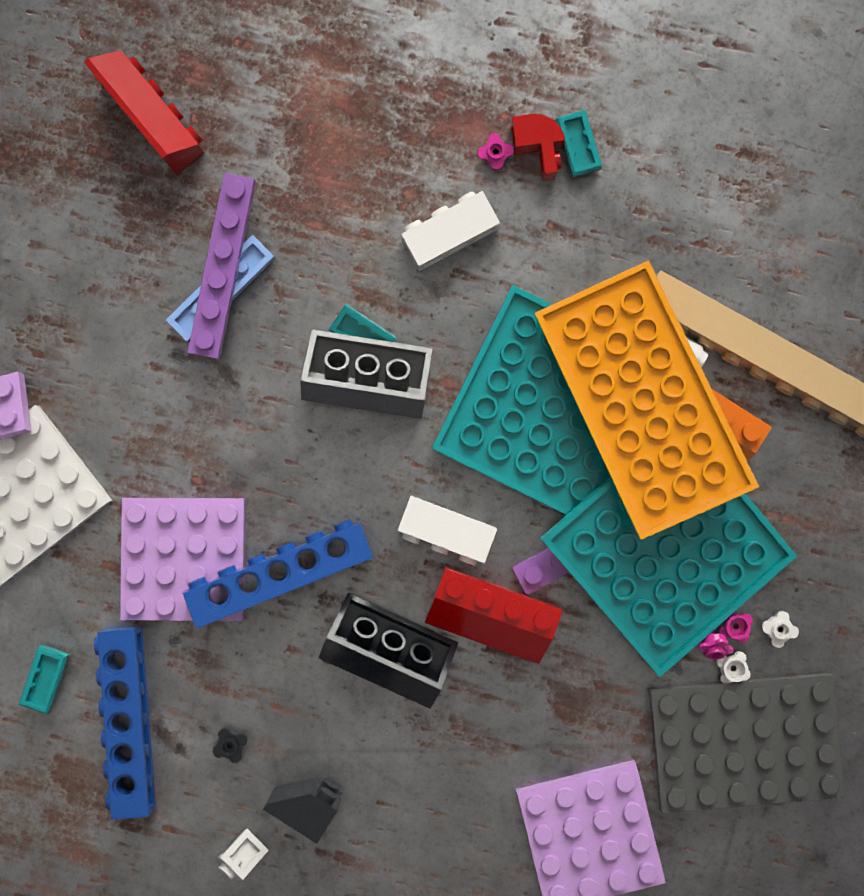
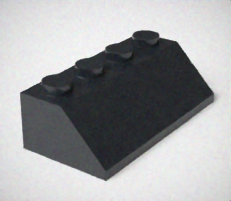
(389, 650)

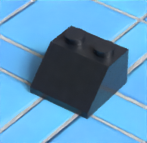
(305, 805)

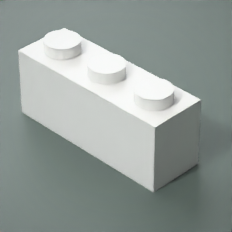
(450, 230)
(446, 531)

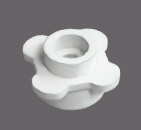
(771, 629)
(741, 672)

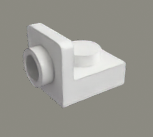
(241, 856)

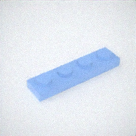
(252, 263)

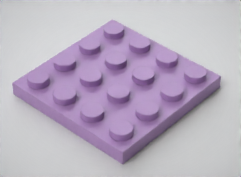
(173, 544)
(591, 833)

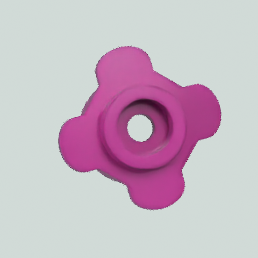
(495, 160)
(744, 623)
(715, 646)

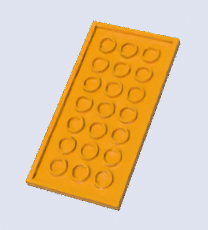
(645, 400)

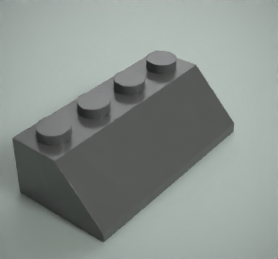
(366, 374)

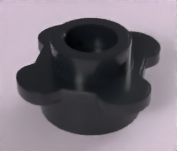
(225, 737)

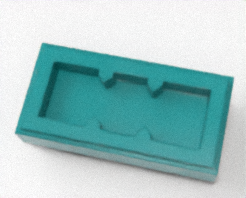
(579, 144)
(356, 324)
(44, 679)

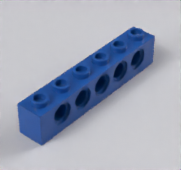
(205, 610)
(121, 800)

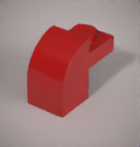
(542, 135)

